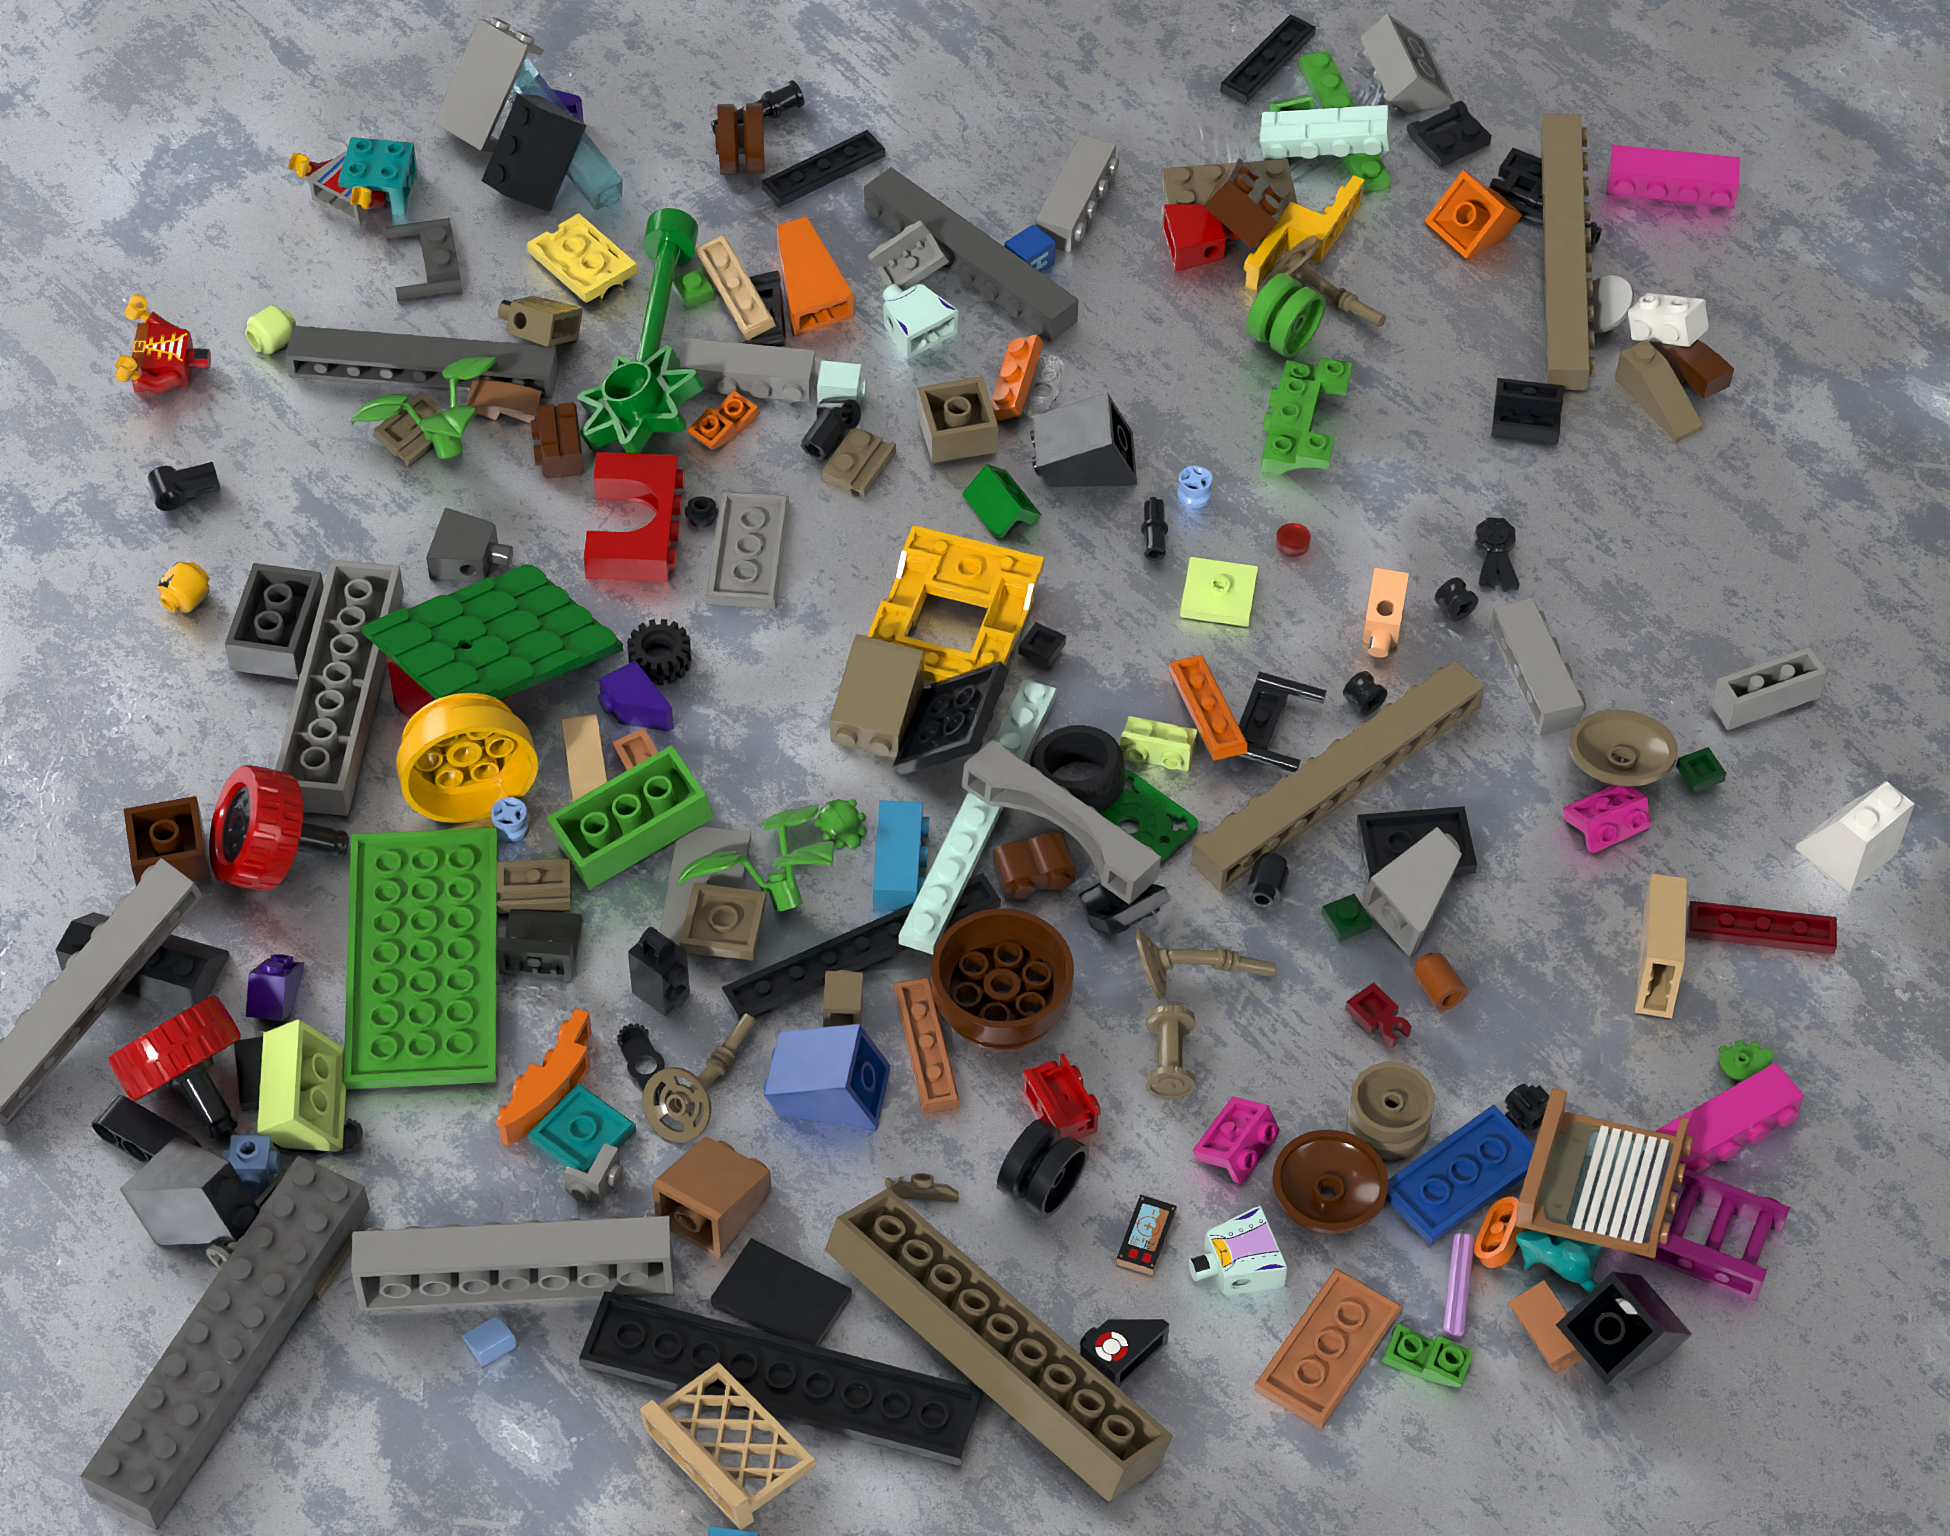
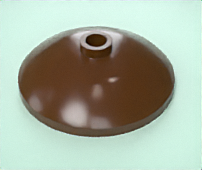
(1331, 1164)

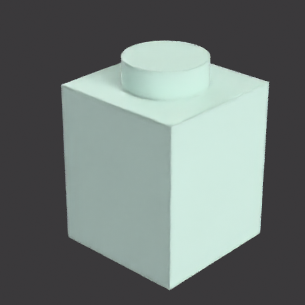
(841, 381)

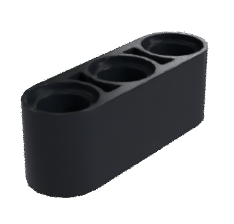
(136, 1129)

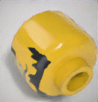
(183, 587)

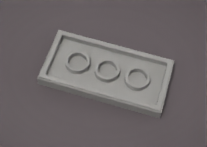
(747, 550)
(688, 848)

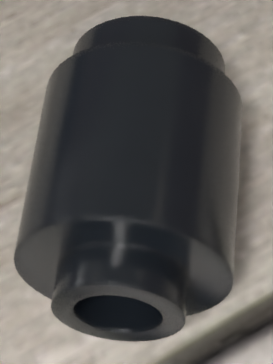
(1267, 880)

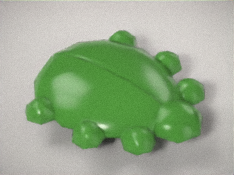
(841, 822)
(1744, 1061)

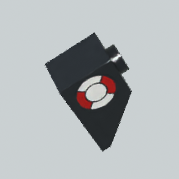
(1123, 1346)

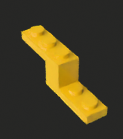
(1300, 223)

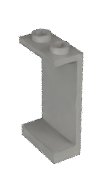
(484, 82)

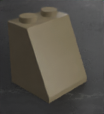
(877, 695)

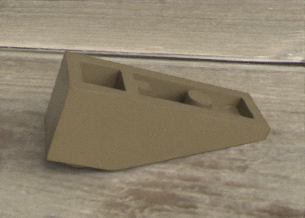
(1657, 390)

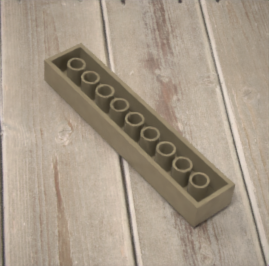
(999, 1344)

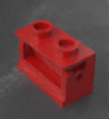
(1061, 1099)

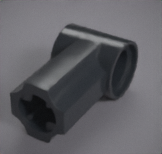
(833, 418)
(172, 487)

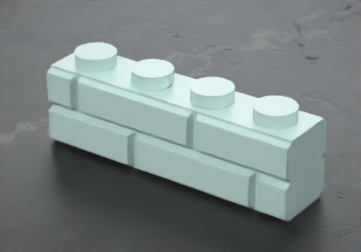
(1326, 132)

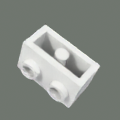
(1668, 319)

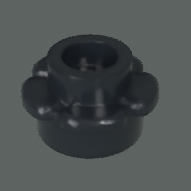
(701, 511)

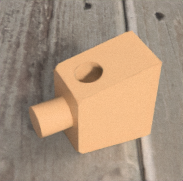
(1384, 611)

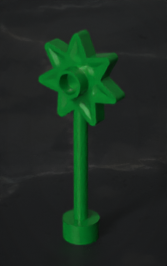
(646, 393)

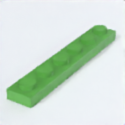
(1332, 92)

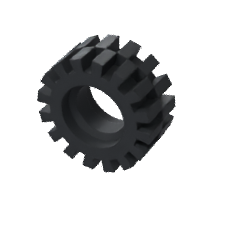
(660, 636)

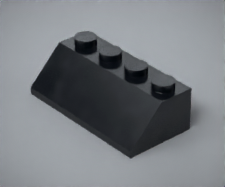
(175, 975)

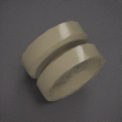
(1391, 1109)

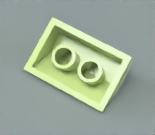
(302, 1089)

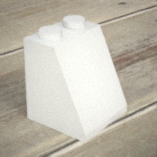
(1859, 836)

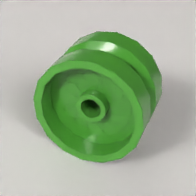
(1285, 315)

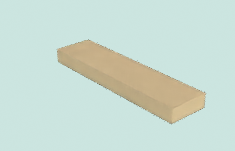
(735, 287)

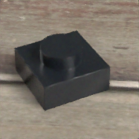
(1042, 644)

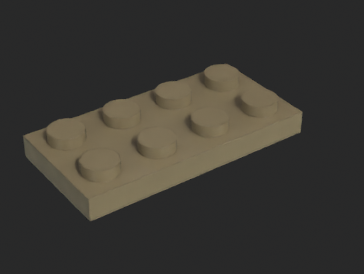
(1196, 183)

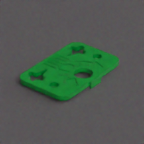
(1151, 812)

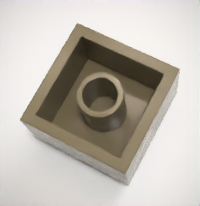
(957, 419)

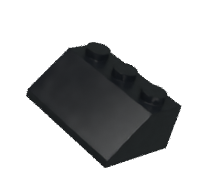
(534, 151)

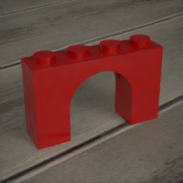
(648, 551)

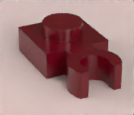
(1376, 1011)

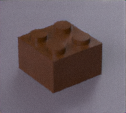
(1246, 202)
(168, 832)

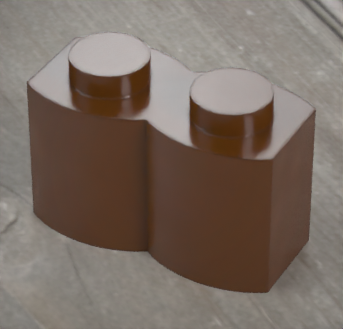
(1034, 865)

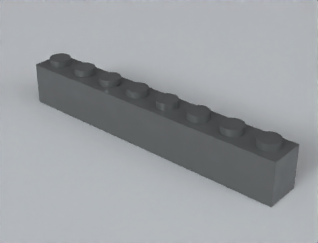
(974, 255)
(413, 359)

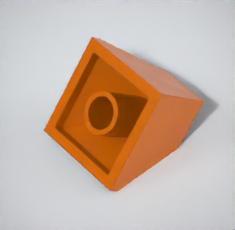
(1472, 216)

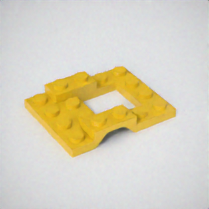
(966, 573)

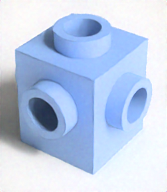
(253, 1160)

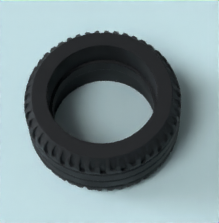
(1083, 744)

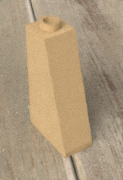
(1662, 945)

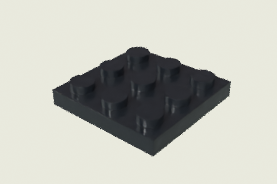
(951, 718)

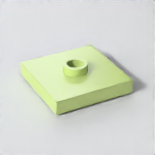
(1219, 591)

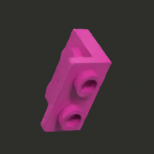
(1609, 816)
(1238, 1137)

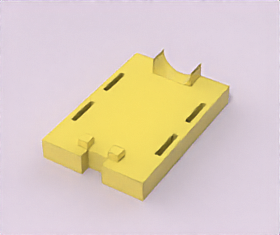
(582, 258)

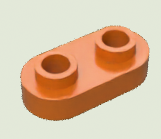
(1498, 1233)

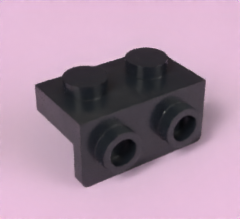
(1112, 914)

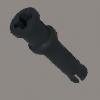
(775, 102)

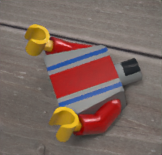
(324, 187)

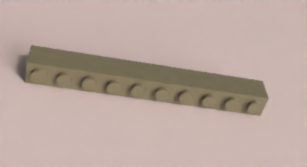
(1565, 252)
(1336, 774)

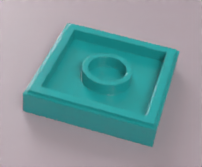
(579, 1128)

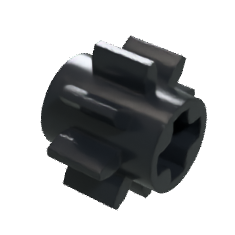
(1526, 1106)

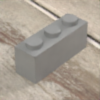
(1768, 688)

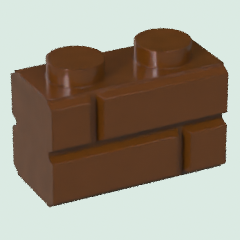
(559, 440)

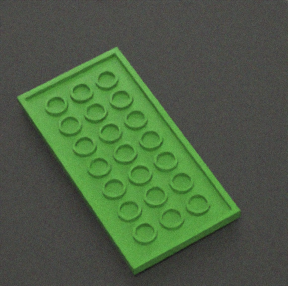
(422, 959)

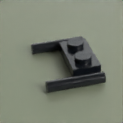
(771, 294)
(1264, 714)

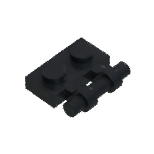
(1523, 170)

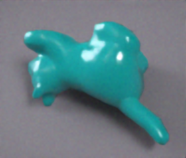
(1568, 1257)

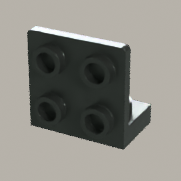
(539, 944)

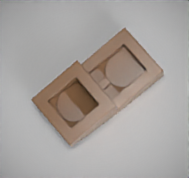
(499, 397)

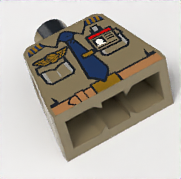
(541, 320)

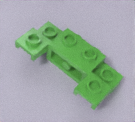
(1294, 406)

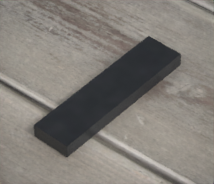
(1267, 59)
(823, 168)

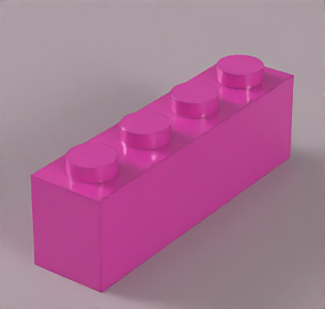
(1673, 175)
(1739, 1117)

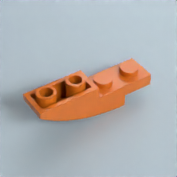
(547, 1085)

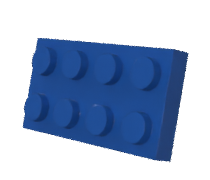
(1460, 1175)

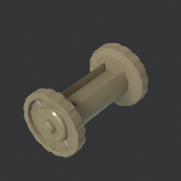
(1170, 1079)

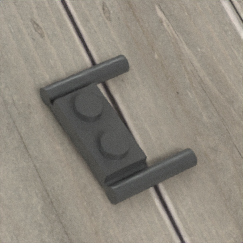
(438, 257)

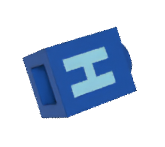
(1033, 247)

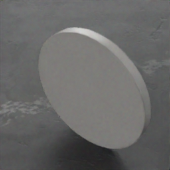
(1610, 300)

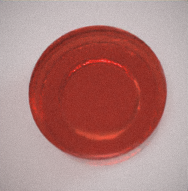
(1293, 539)

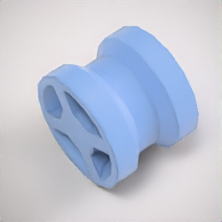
(1201, 482)
(515, 812)

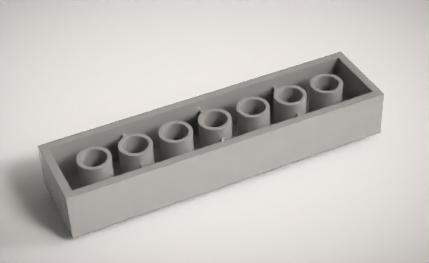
(339, 685)
(512, 1263)

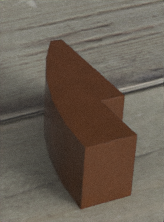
(1698, 366)

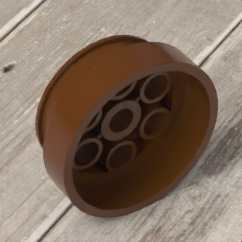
(982, 945)

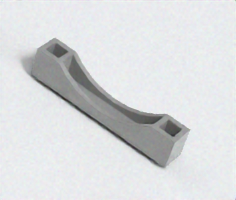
(1007, 781)

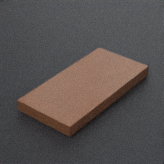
(1328, 1348)

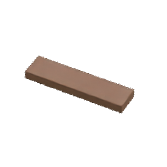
(926, 1046)

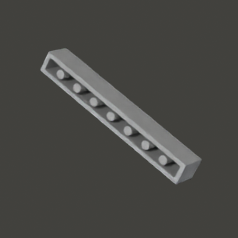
(91, 982)

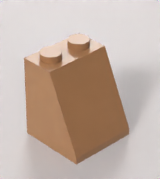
(711, 1194)

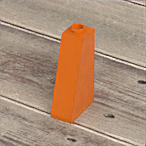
(811, 280)

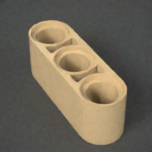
(583, 754)

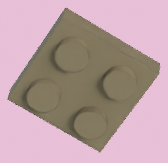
(723, 921)

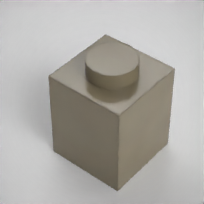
(842, 998)

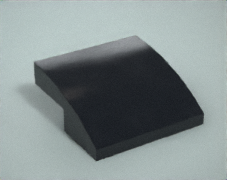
(1527, 410)

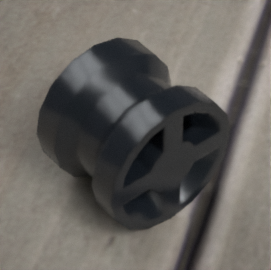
(1456, 599)
(1365, 693)

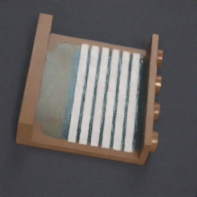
(1602, 1180)

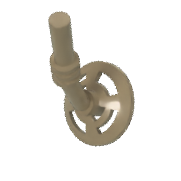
(1298, 264)
(1158, 960)
(687, 1098)

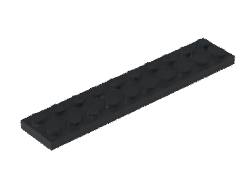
(785, 1377)

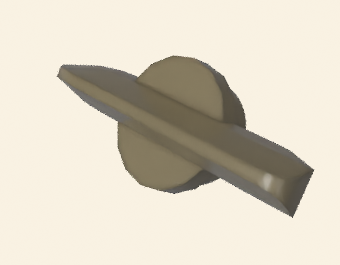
(922, 1187)

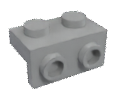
(908, 256)

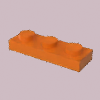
(1016, 376)

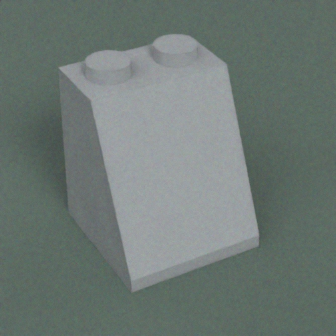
(1411, 888)

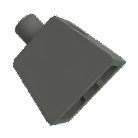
(465, 548)

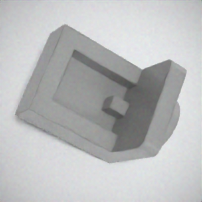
(603, 1173)

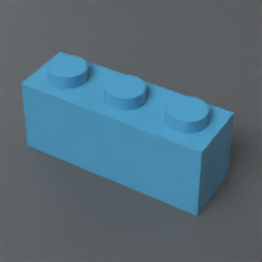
(899, 854)

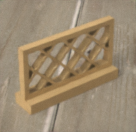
(705, 1469)

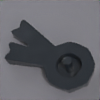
(1495, 540)

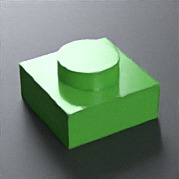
(692, 289)

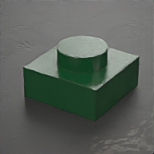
(1701, 769)
(1346, 917)

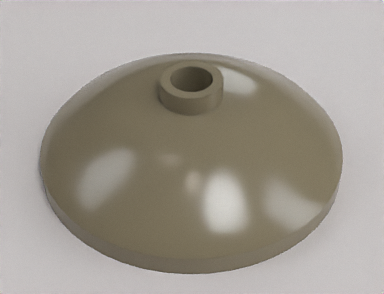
(1623, 748)

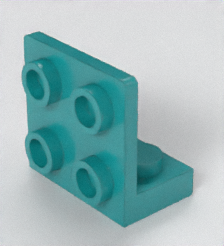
(381, 167)

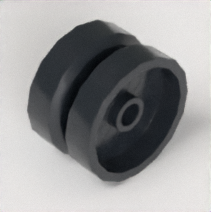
(1042, 1168)

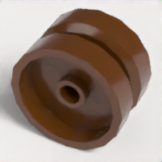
(740, 138)

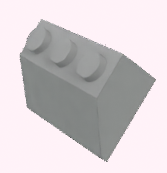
(1405, 67)

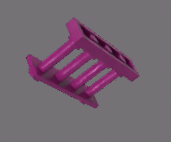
(1706, 1261)

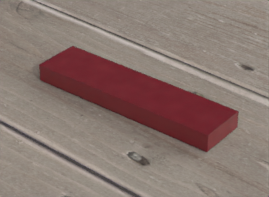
(1762, 927)

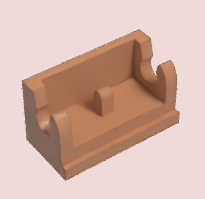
(1539, 1314)

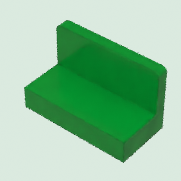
(999, 500)

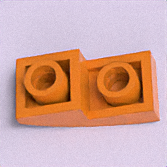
(725, 422)

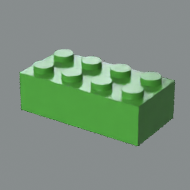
(630, 817)

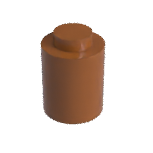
(1439, 981)

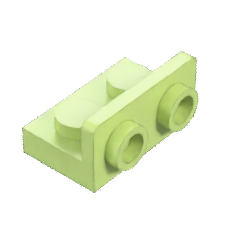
(1158, 743)

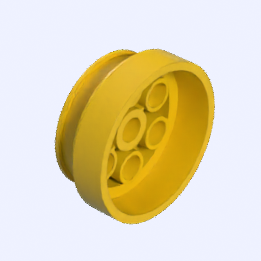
(464, 758)

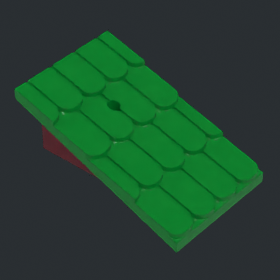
(488, 639)

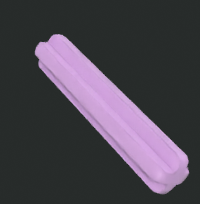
(1458, 1286)

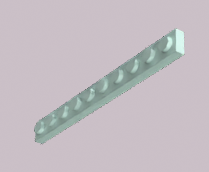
(972, 827)

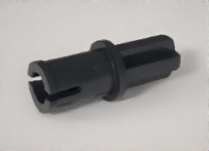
(1154, 529)

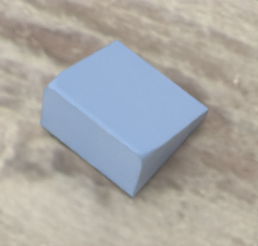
(490, 1341)

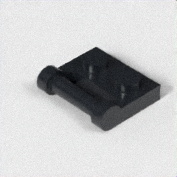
(1452, 142)

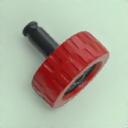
(262, 828)
(179, 1055)

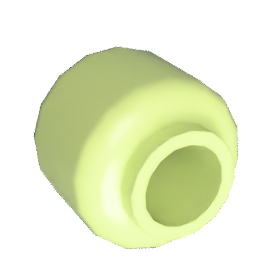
(270, 329)

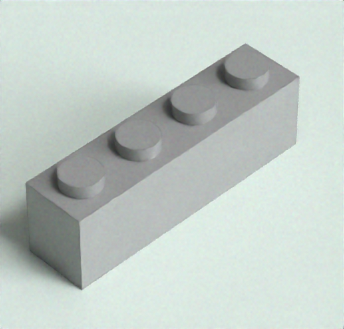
(1077, 191)
(750, 369)
(1537, 666)

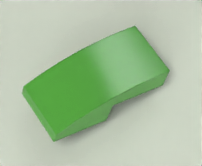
(1426, 1358)

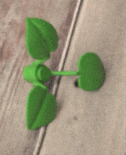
(442, 428)
(781, 882)

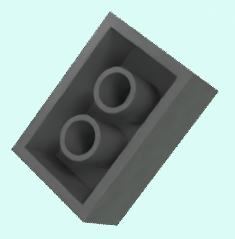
(274, 621)

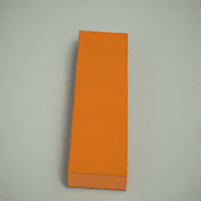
(1208, 707)

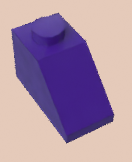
(634, 699)

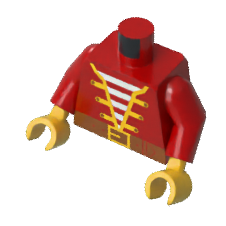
(160, 352)

